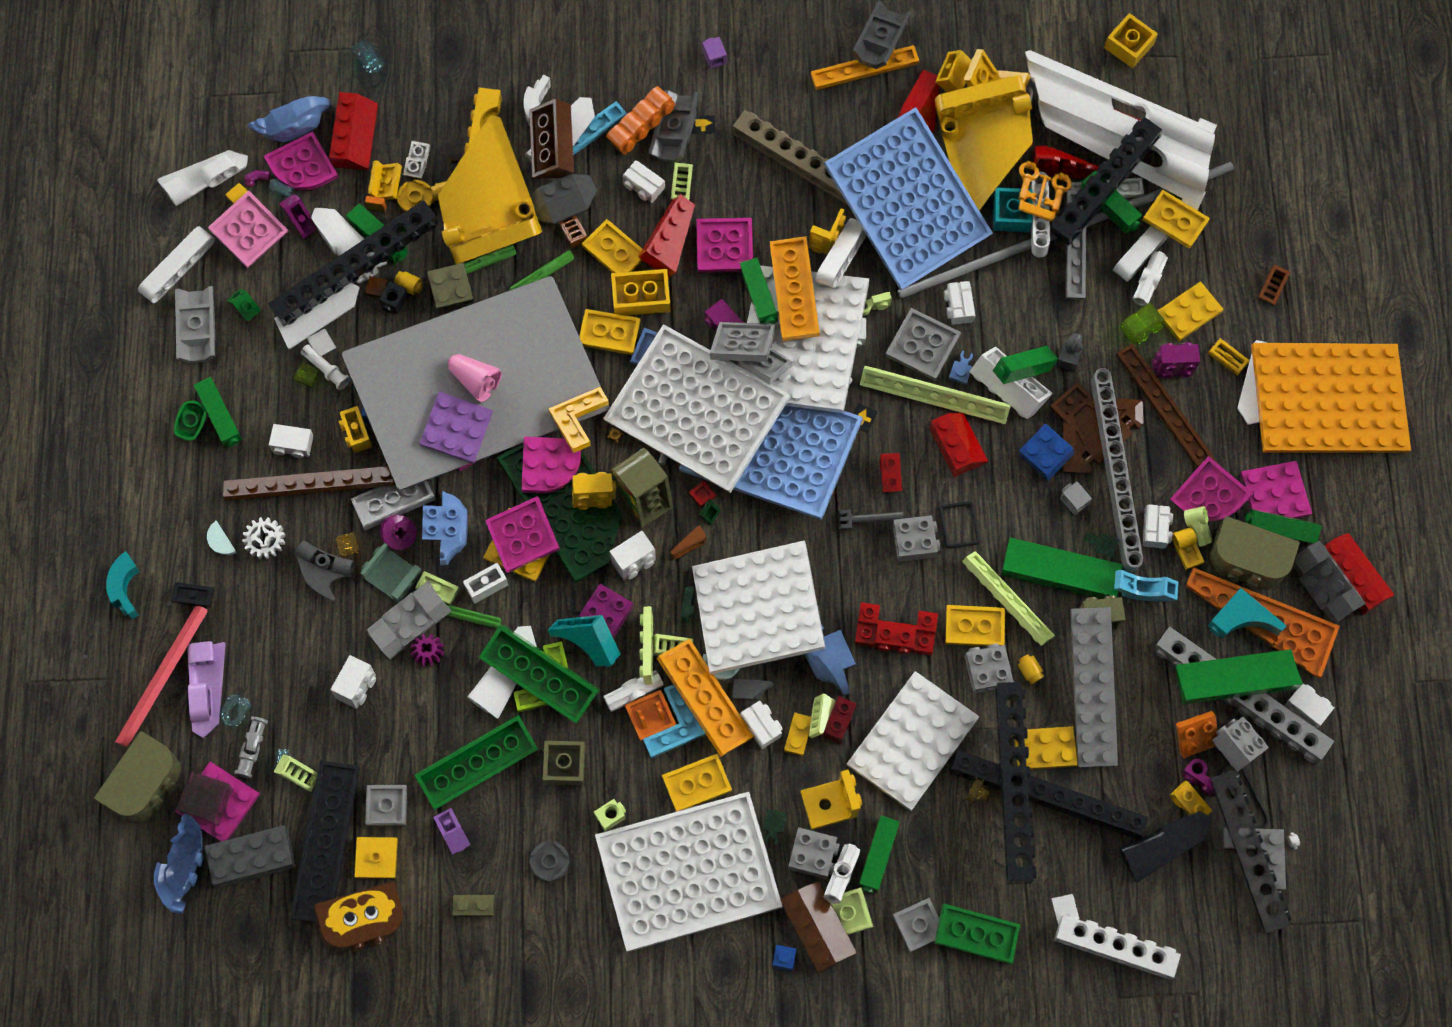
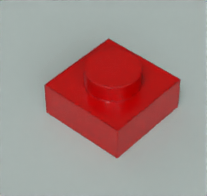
(702, 494)

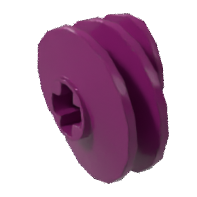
(404, 539)

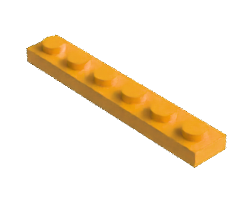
(854, 70)

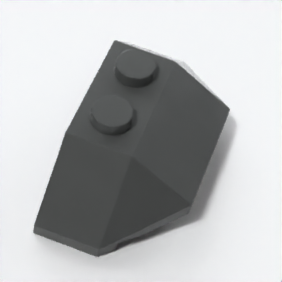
(563, 198)

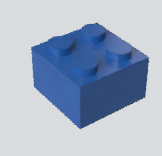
(1046, 452)

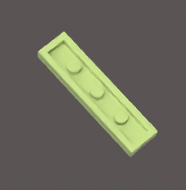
(646, 652)

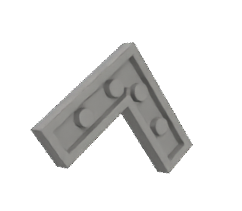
(1274, 845)

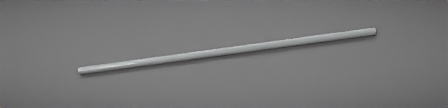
(1026, 245)

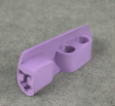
(205, 686)

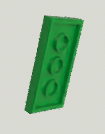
(977, 934)

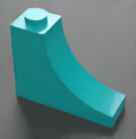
(1241, 612)
(591, 635)

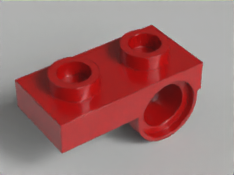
(890, 472)

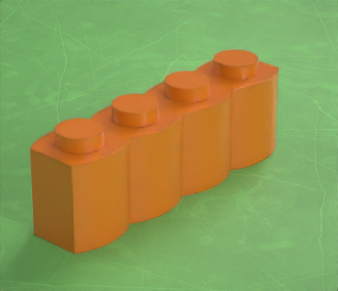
(640, 120)

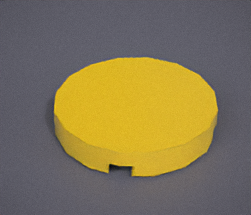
(413, 193)

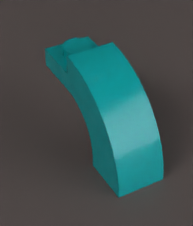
(117, 581)

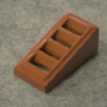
(578, 240)
(1279, 271)
(689, 543)

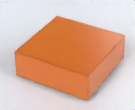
(375, 204)

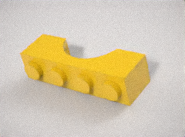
(487, 104)

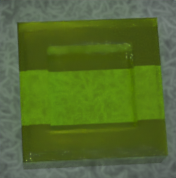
(306, 374)

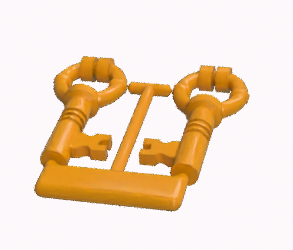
(1024, 193)

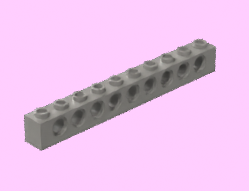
(1303, 730)

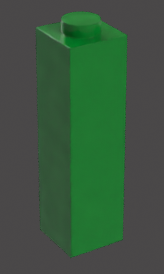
(1118, 209)
(367, 224)
(758, 292)
(1025, 364)
(218, 412)
(1284, 525)
(878, 855)

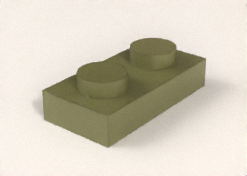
(473, 905)

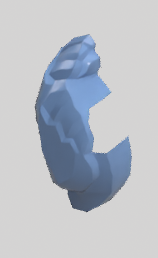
(292, 119)
(446, 524)
(830, 662)
(188, 851)

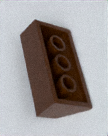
(551, 140)
(818, 926)

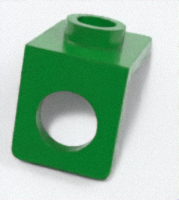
(244, 304)

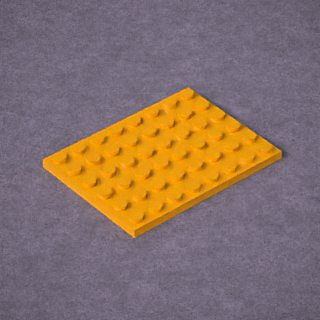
(1330, 398)

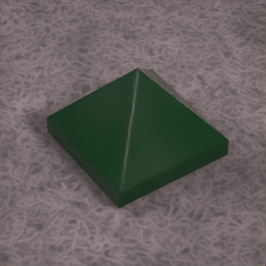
(709, 512)

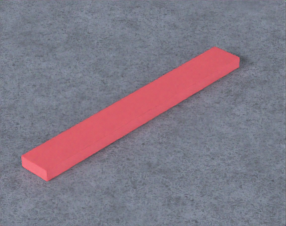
(161, 676)

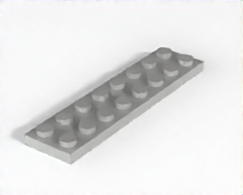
(1094, 687)

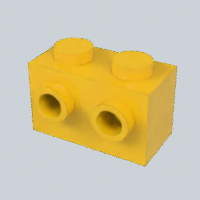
(953, 71)
(355, 429)

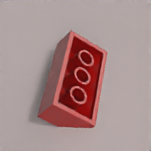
(353, 132)
(1359, 572)

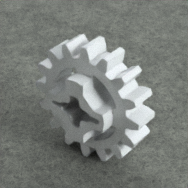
(256, 539)

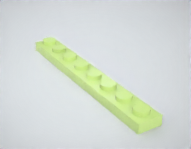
(935, 394)

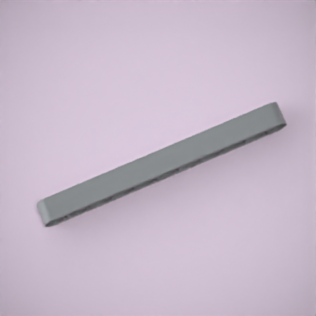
(1113, 477)

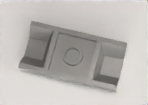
(195, 325)
(408, 620)

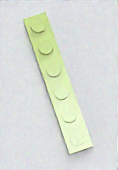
(1008, 598)

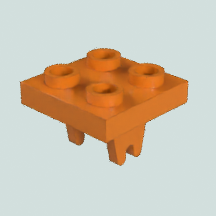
(650, 715)
(1196, 734)

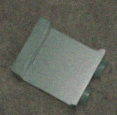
(390, 573)

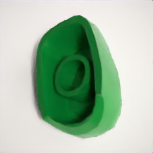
(189, 420)

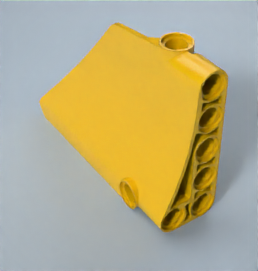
(988, 132)
(485, 197)

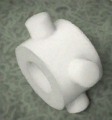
(1293, 840)

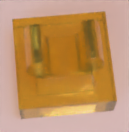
(347, 544)
(977, 791)

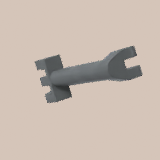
(849, 519)

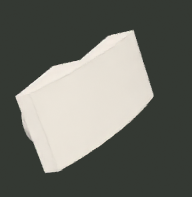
(417, 159)

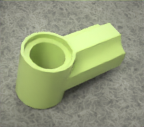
(1198, 520)

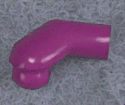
(255, 175)

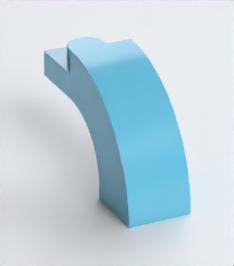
(1146, 589)

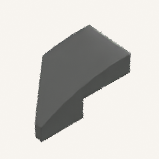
(749, 689)

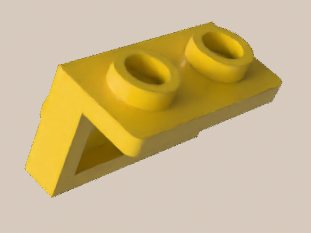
(384, 180)

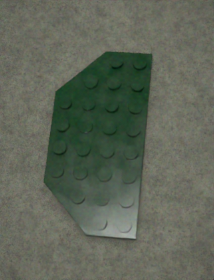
(582, 535)

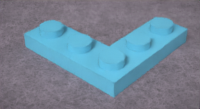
(677, 735)

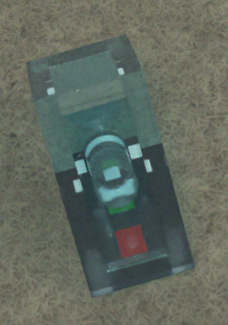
(367, 56)

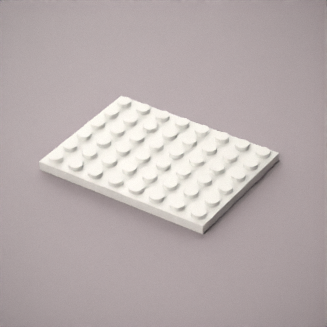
(821, 363)
(696, 408)
(688, 871)

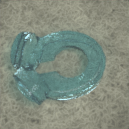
(243, 705)

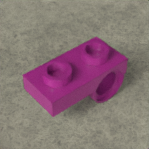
(1199, 779)

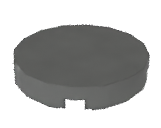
(549, 861)

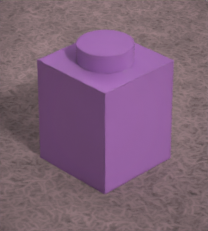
(714, 52)

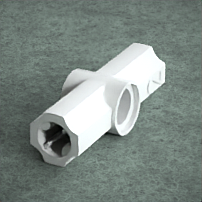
(1150, 278)
(631, 691)
(839, 882)

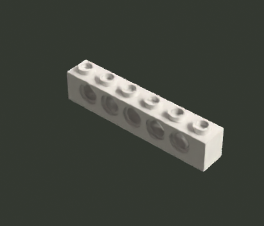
(1168, 955)

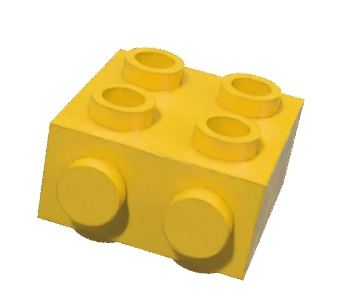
(593, 490)

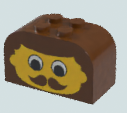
(359, 918)

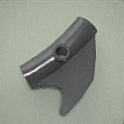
(320, 575)

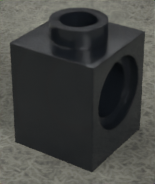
(390, 291)

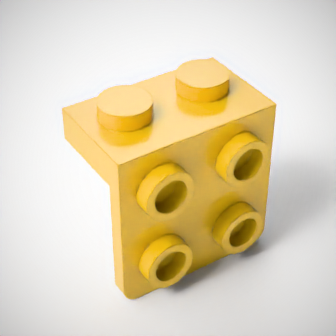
(822, 240)

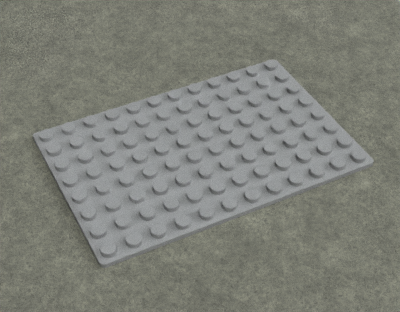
(518, 331)

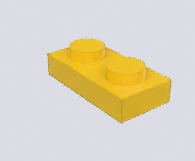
(798, 734)

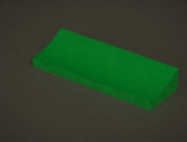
(1060, 569)
(539, 673)
(1237, 676)
(476, 762)

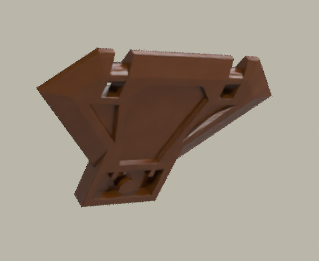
(1081, 428)

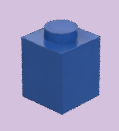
(784, 958)

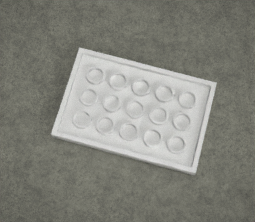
(912, 741)

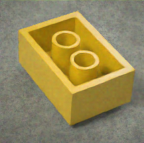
(640, 292)

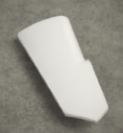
(582, 115)
(209, 172)
(340, 235)
(319, 316)
(1248, 400)
(494, 687)

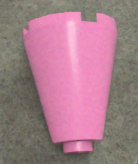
(475, 375)

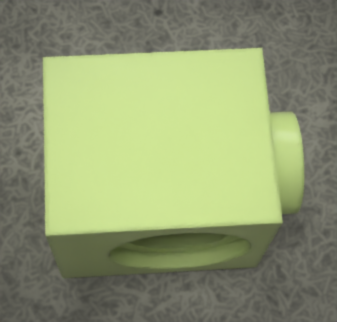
(605, 822)

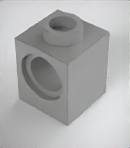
(1075, 497)

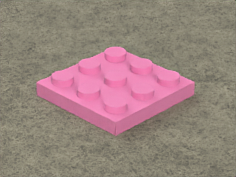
(248, 229)

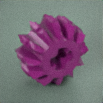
(429, 643)

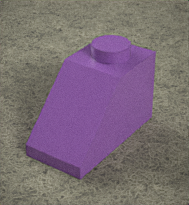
(451, 831)

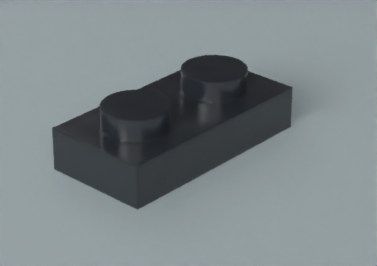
(192, 594)

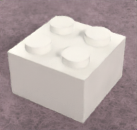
(633, 556)
(353, 682)

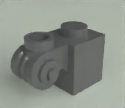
(1070, 352)

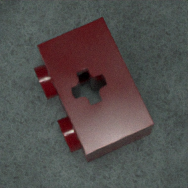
(839, 720)

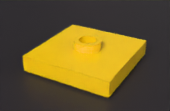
(376, 857)

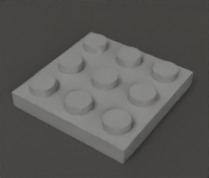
(742, 342)
(923, 344)

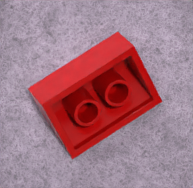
(957, 443)

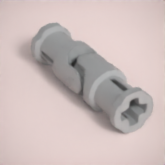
(251, 746)

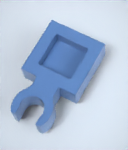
(961, 370)

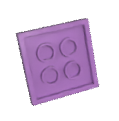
(456, 427)

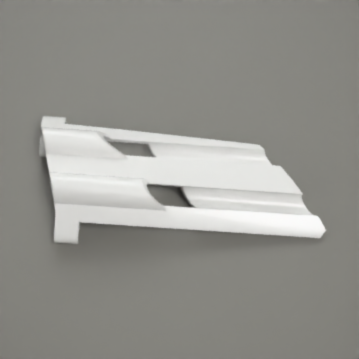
(1084, 113)

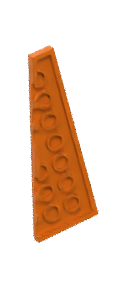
(1304, 633)

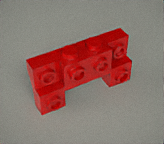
(894, 635)

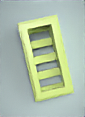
(681, 167)
(666, 638)
(821, 712)
(285, 768)

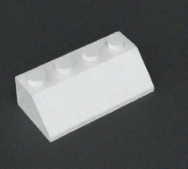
(1023, 395)

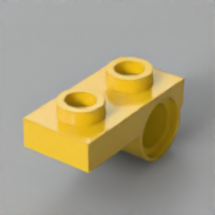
(1187, 549)
(1188, 799)

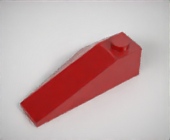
(923, 98)
(1055, 161)

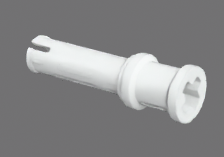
(330, 371)

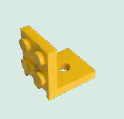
(983, 71)
(840, 794)

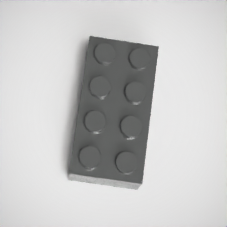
(250, 857)

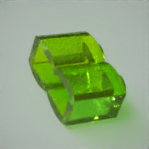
(1142, 323)

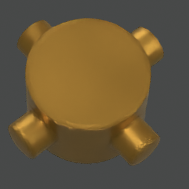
(615, 435)

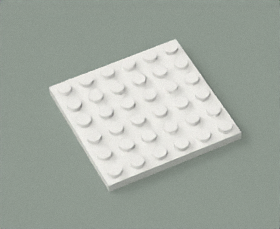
(758, 607)

